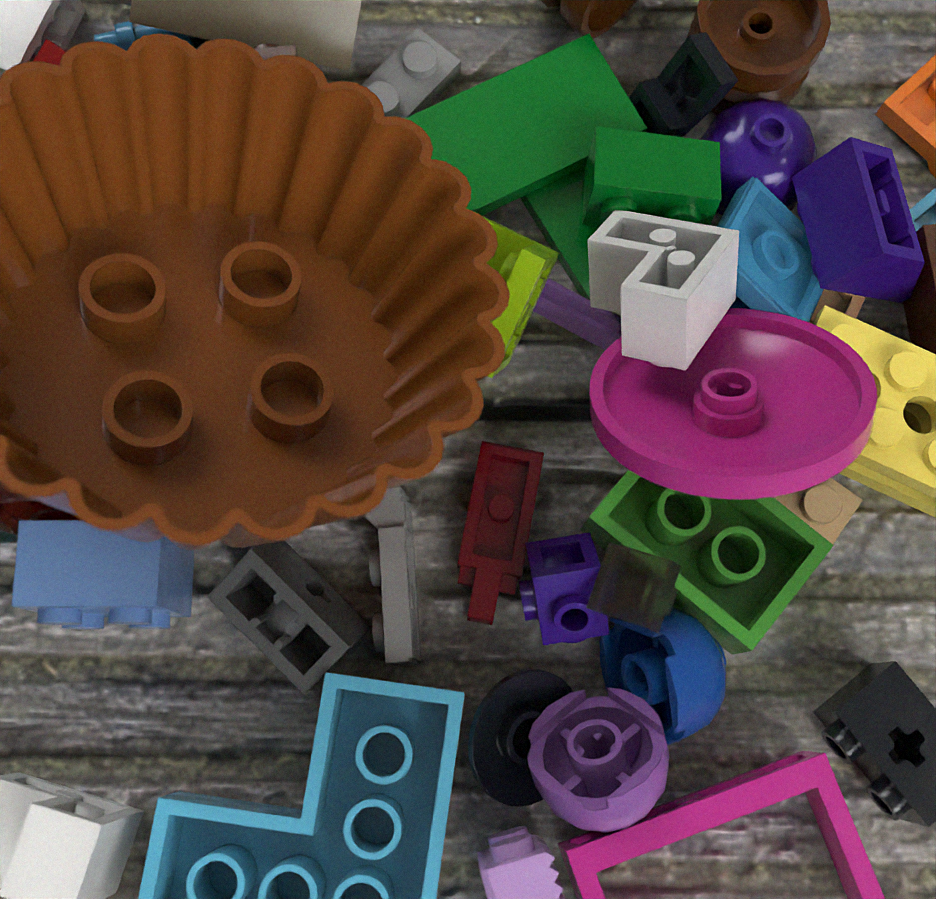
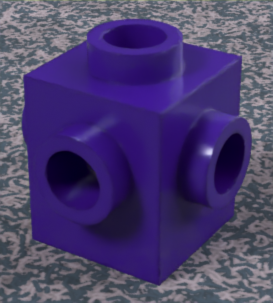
(560, 588)

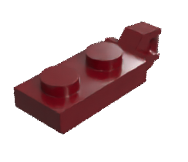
(498, 525)

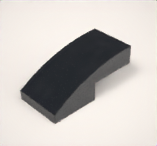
(685, 88)

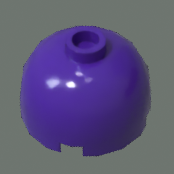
(761, 142)

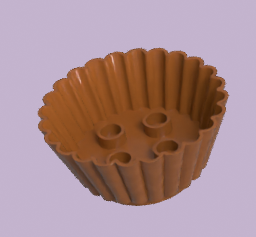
(228, 293)

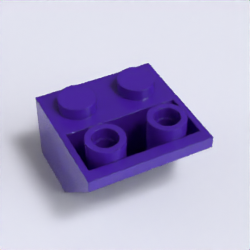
(859, 222)

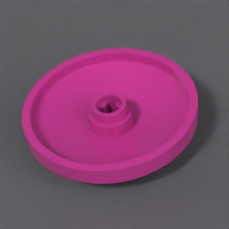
(750, 418)

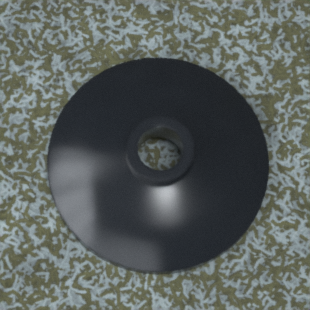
(498, 754)

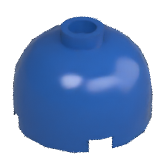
(673, 671)

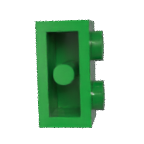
(651, 176)

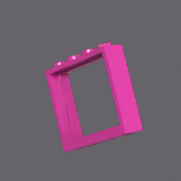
(724, 802)

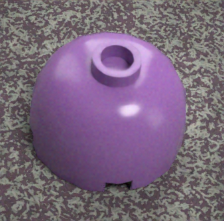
(599, 759)

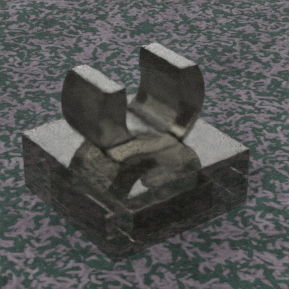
(635, 587)

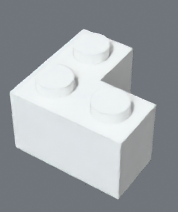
(664, 281)
(61, 840)

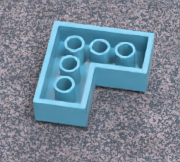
(366, 819)

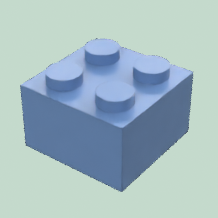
(87, 575)

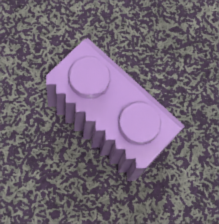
(518, 867)

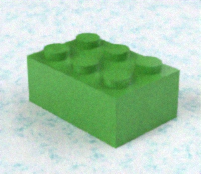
(734, 555)

